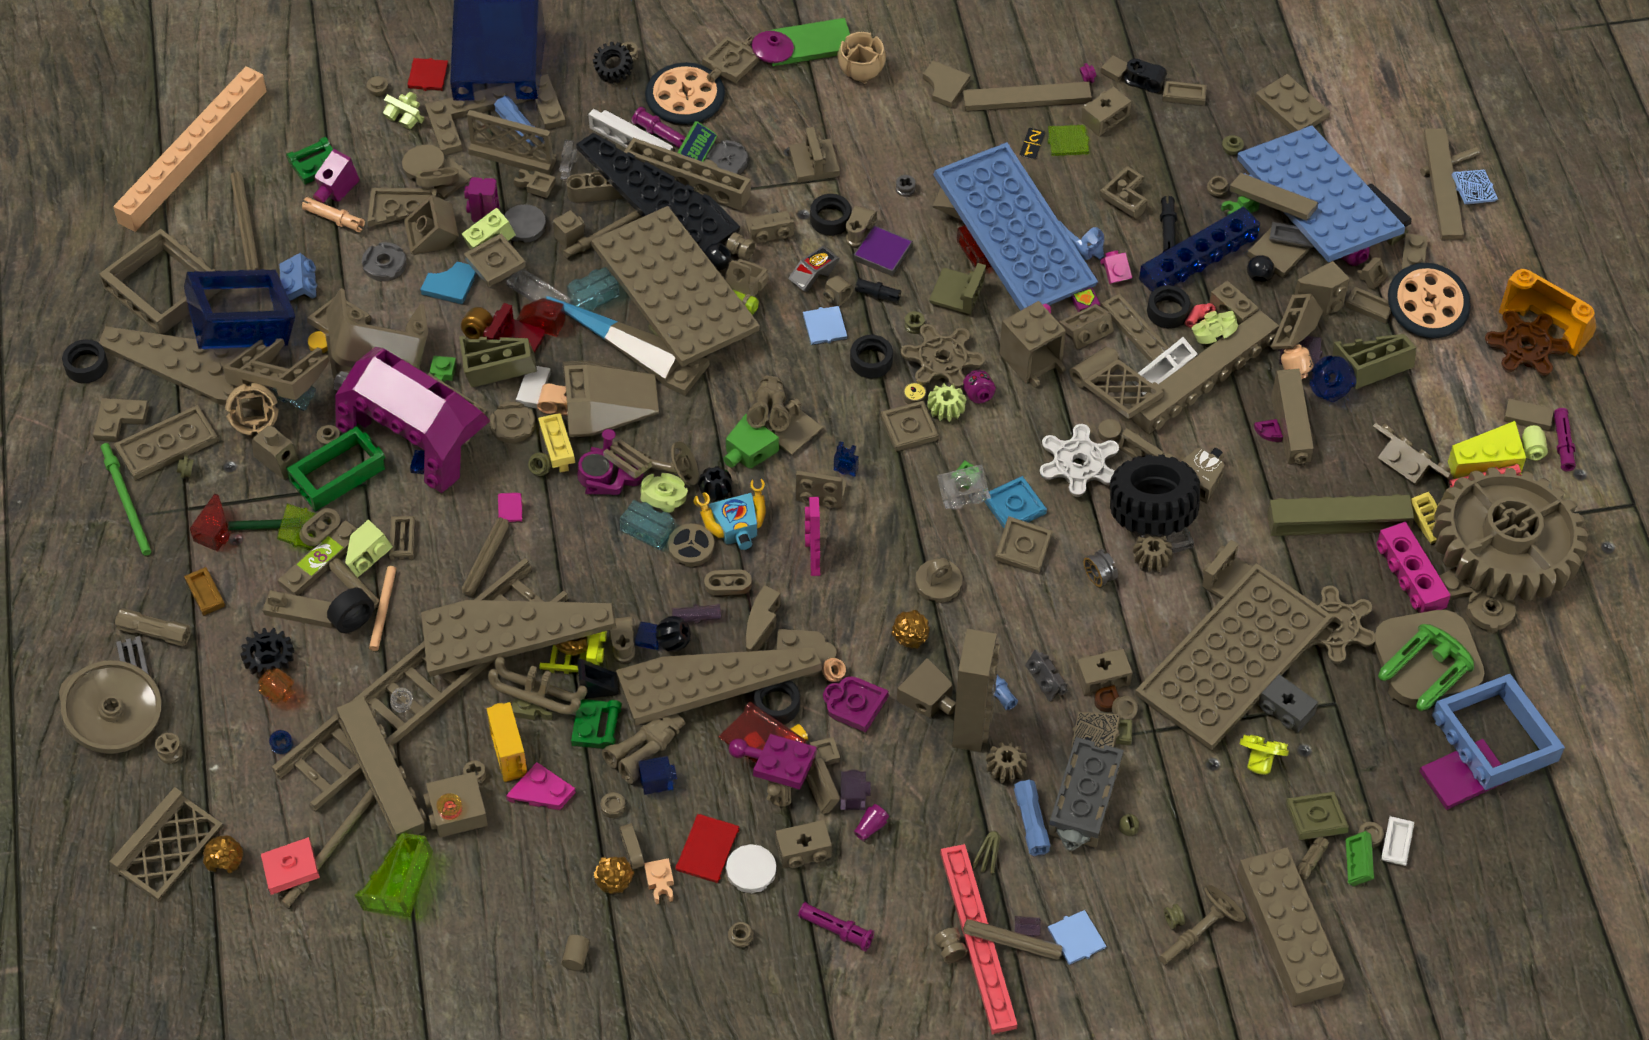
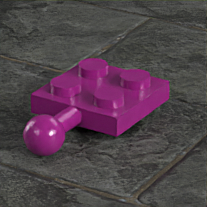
(779, 761)

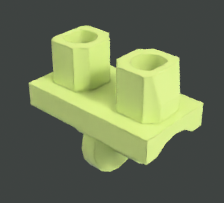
(406, 108)

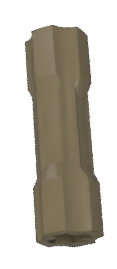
(135, 622)

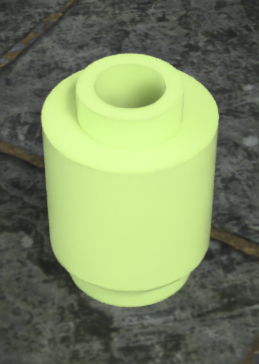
(1534, 443)

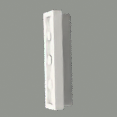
(621, 130)

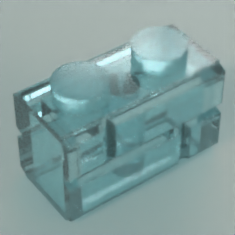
(593, 289)
(647, 524)

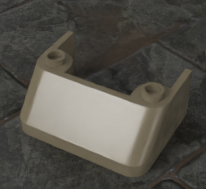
(353, 338)

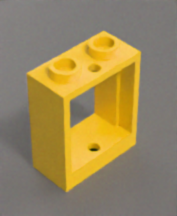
(506, 741)

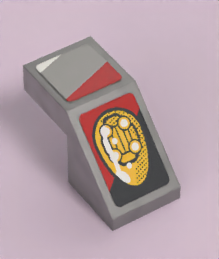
(809, 268)

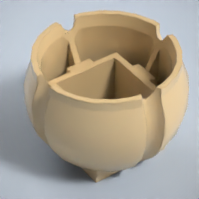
(865, 49)
(251, 424)

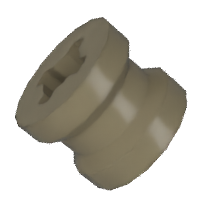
(172, 743)

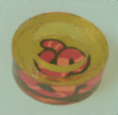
(449, 806)

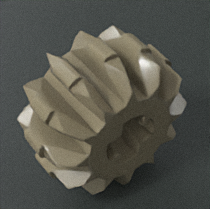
(1152, 552)
(1006, 762)

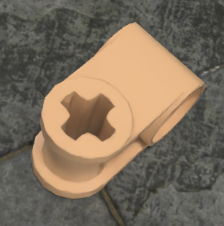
(553, 399)

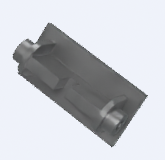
(1042, 671)

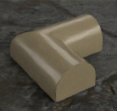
(1122, 195)

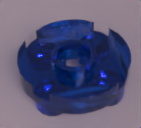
(1340, 386)

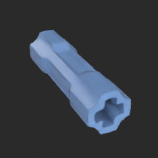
(509, 110)
(1036, 834)

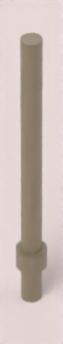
(585, 243)
(331, 845)

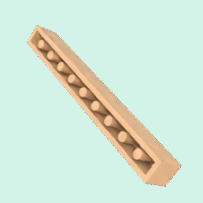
(189, 149)

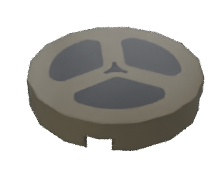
(691, 545)

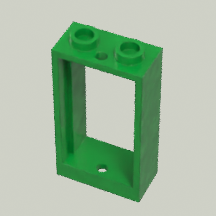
(343, 483)

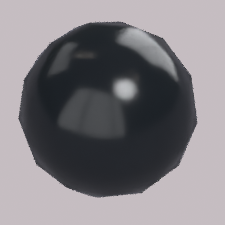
(718, 255)
(1260, 268)

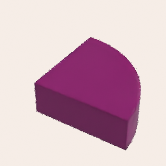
(1269, 430)

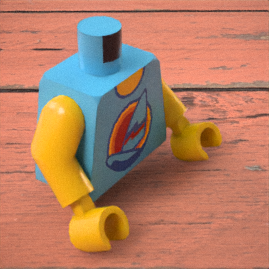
(735, 517)

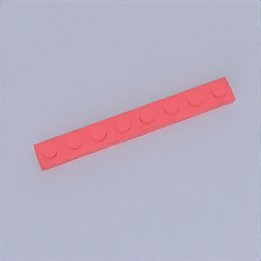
(981, 951)

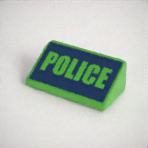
(697, 142)

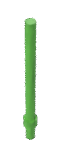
(112, 464)

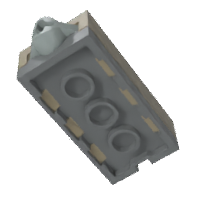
(1085, 794)

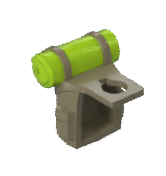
(746, 281)

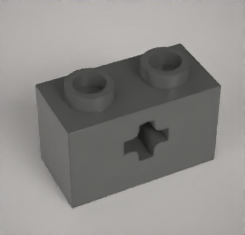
(1288, 703)

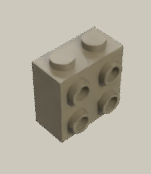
(473, 812)

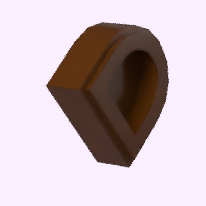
(1105, 697)

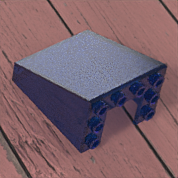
(497, 45)

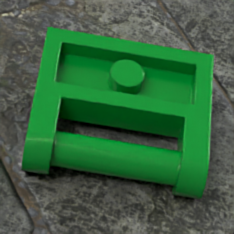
(308, 168)
(588, 723)

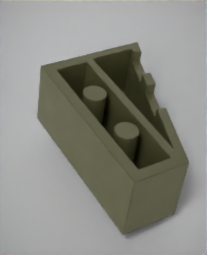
(1377, 358)
(496, 360)

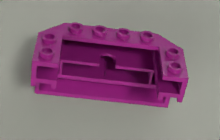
(412, 407)

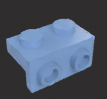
(298, 276)

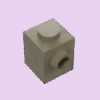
(568, 229)

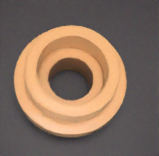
(839, 669)

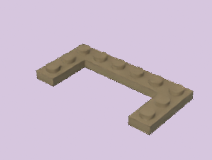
(444, 111)

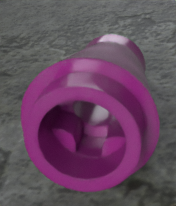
(872, 821)

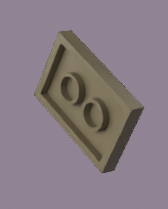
(1292, 104)

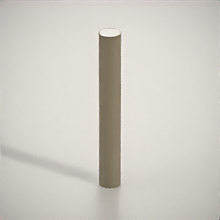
(1455, 159)

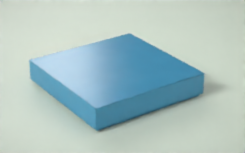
(1015, 500)

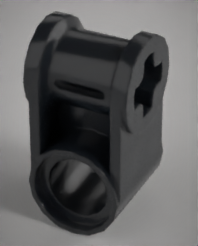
(1147, 76)

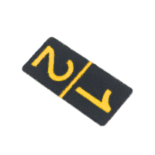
(1032, 143)

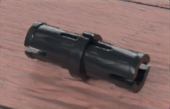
(878, 290)

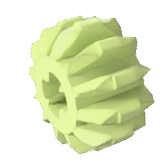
(946, 402)

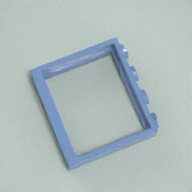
(1534, 724)

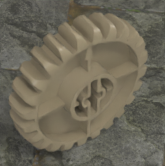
(1510, 534)

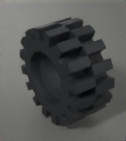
(613, 73)

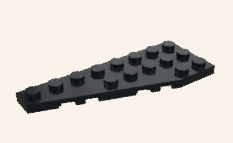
(653, 189)

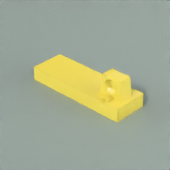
(556, 441)

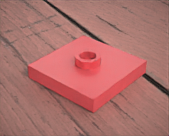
(290, 866)

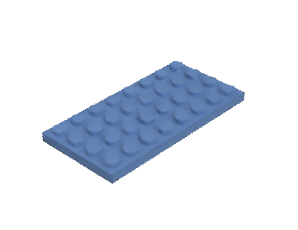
(1347, 210)
(1015, 227)

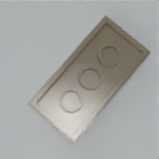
(166, 442)

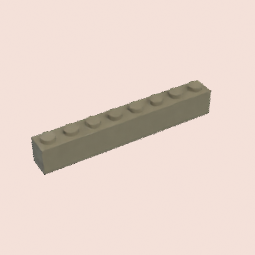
(1207, 370)

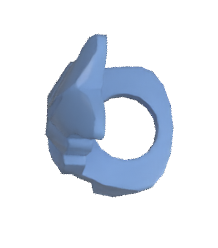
(1094, 237)

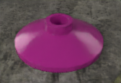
(772, 46)

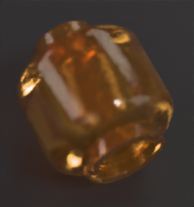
(275, 686)

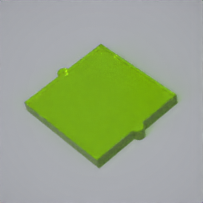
(1068, 140)
(291, 524)

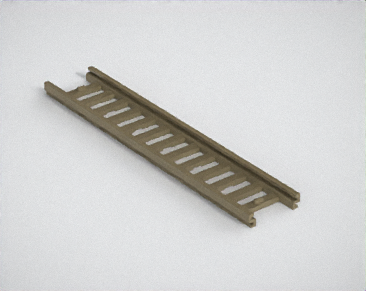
(387, 682)

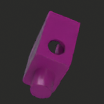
(335, 177)

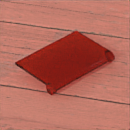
(755, 727)

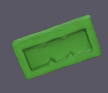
(1359, 858)

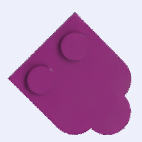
(854, 702)

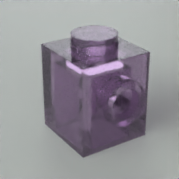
(854, 790)

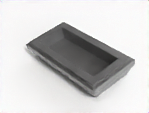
(1288, 235)

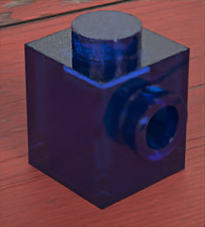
(657, 775)

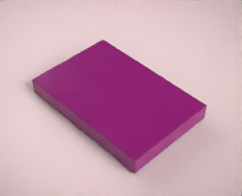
(1453, 779)

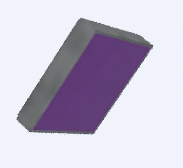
(883, 250)

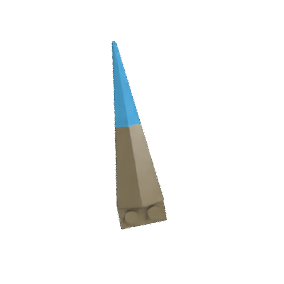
(642, 348)

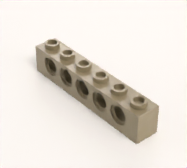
(706, 179)

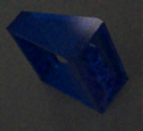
(238, 328)

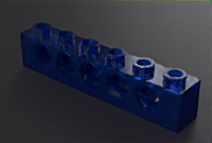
(1200, 250)

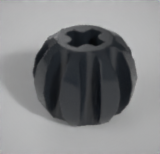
(715, 483)
(673, 633)

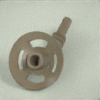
(682, 463)
(1221, 907)

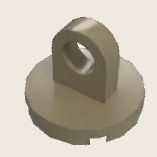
(938, 580)

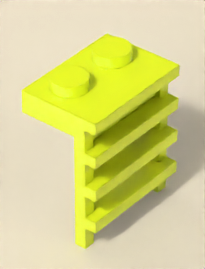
(594, 654)

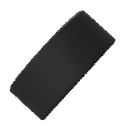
(830, 201)
(1170, 293)
(869, 342)
(88, 374)
(358, 604)
(786, 715)

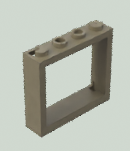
(134, 259)

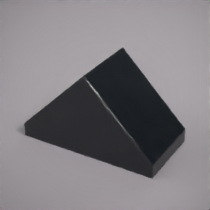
(597, 680)

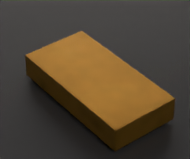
(204, 591)

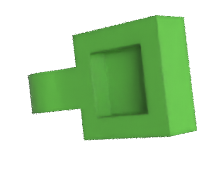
(1249, 204)
(443, 367)

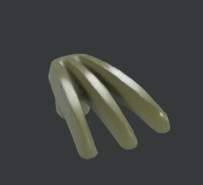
(991, 844)

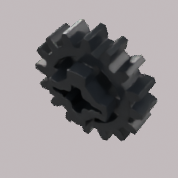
(267, 651)

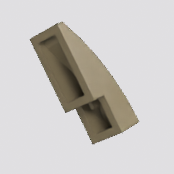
(762, 618)

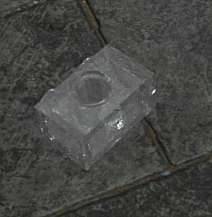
(953, 481)

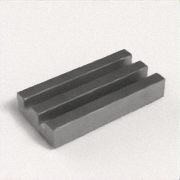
(129, 645)

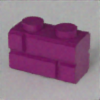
(482, 197)

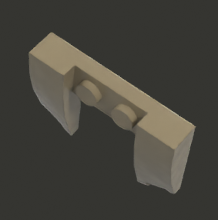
(290, 383)

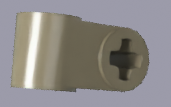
(859, 225)
(623, 640)

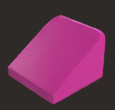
(510, 506)

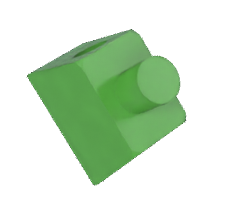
(749, 445)

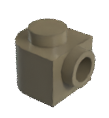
(837, 291)

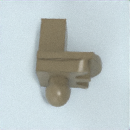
(779, 794)

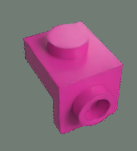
(1116, 267)

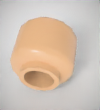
(1297, 358)

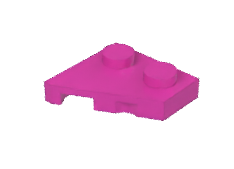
(541, 788)

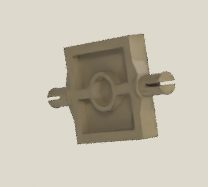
(730, 59)

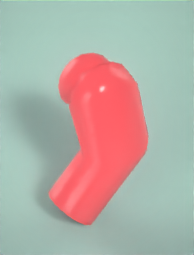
(1198, 312)

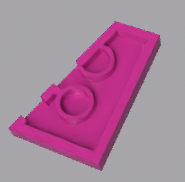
(812, 534)

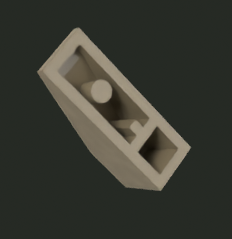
(1298, 321)

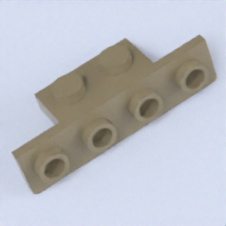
(1405, 459)

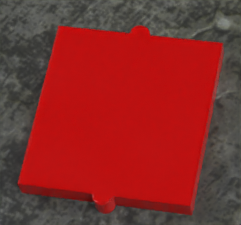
(427, 74)

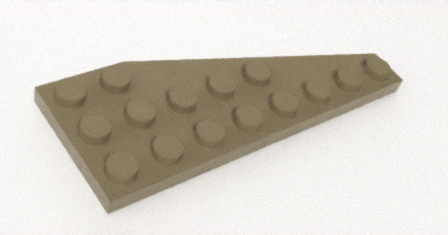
(179, 361)
(489, 629)
(691, 681)

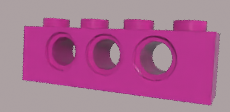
(1423, 574)

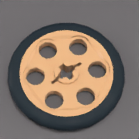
(679, 71)
(1413, 321)

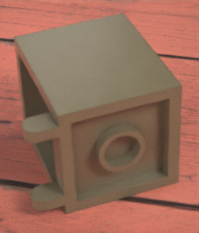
(1032, 343)

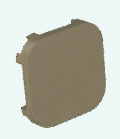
(1423, 668)

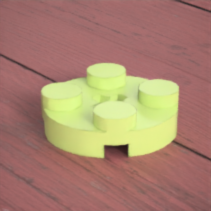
(1215, 326)
(653, 491)

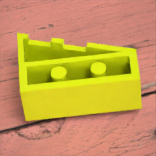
(1491, 449)

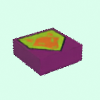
(1084, 299)

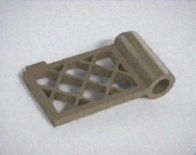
(1099, 368)

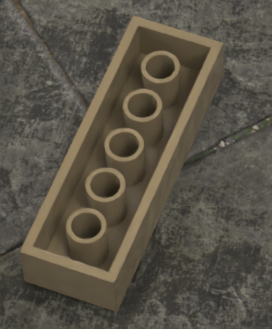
(975, 690)
(1290, 927)

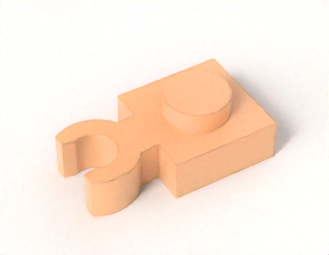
(659, 877)

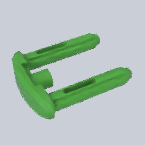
(1446, 646)

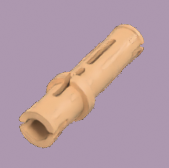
(341, 218)

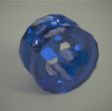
(282, 748)

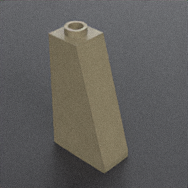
(1292, 416)

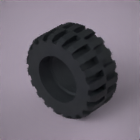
(1154, 495)

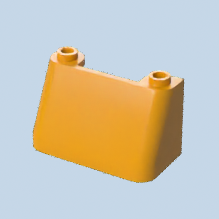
(1531, 292)

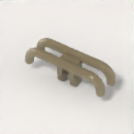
(535, 690)

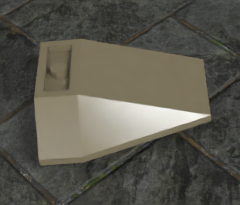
(606, 397)

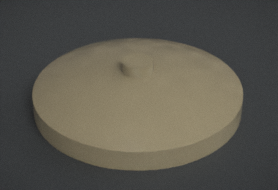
(110, 706)

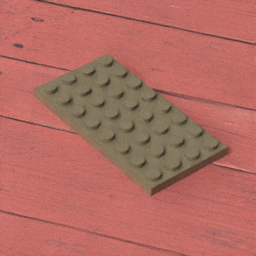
(675, 286)
(1233, 656)

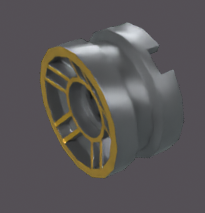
(1100, 568)

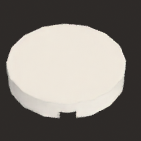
(751, 868)

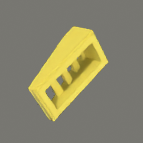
(1421, 505)

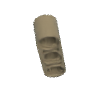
(590, 187)

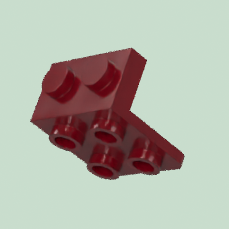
(507, 327)

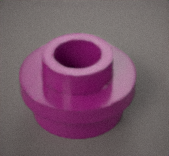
(1088, 73)

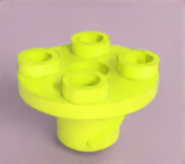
(1262, 753)

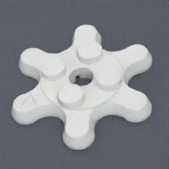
(1078, 447)

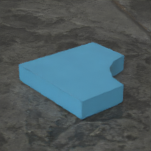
(450, 285)

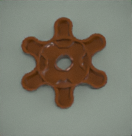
(1533, 332)

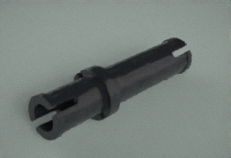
(1168, 218)

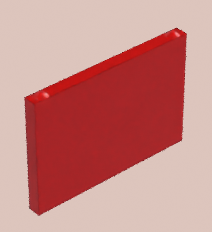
(707, 848)

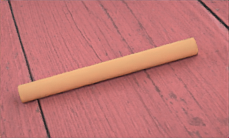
(382, 608)

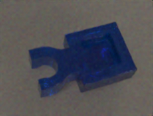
(845, 460)

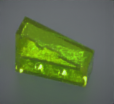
(398, 878)

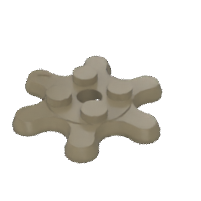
(948, 346)
(1350, 628)

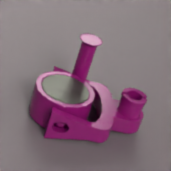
(596, 470)

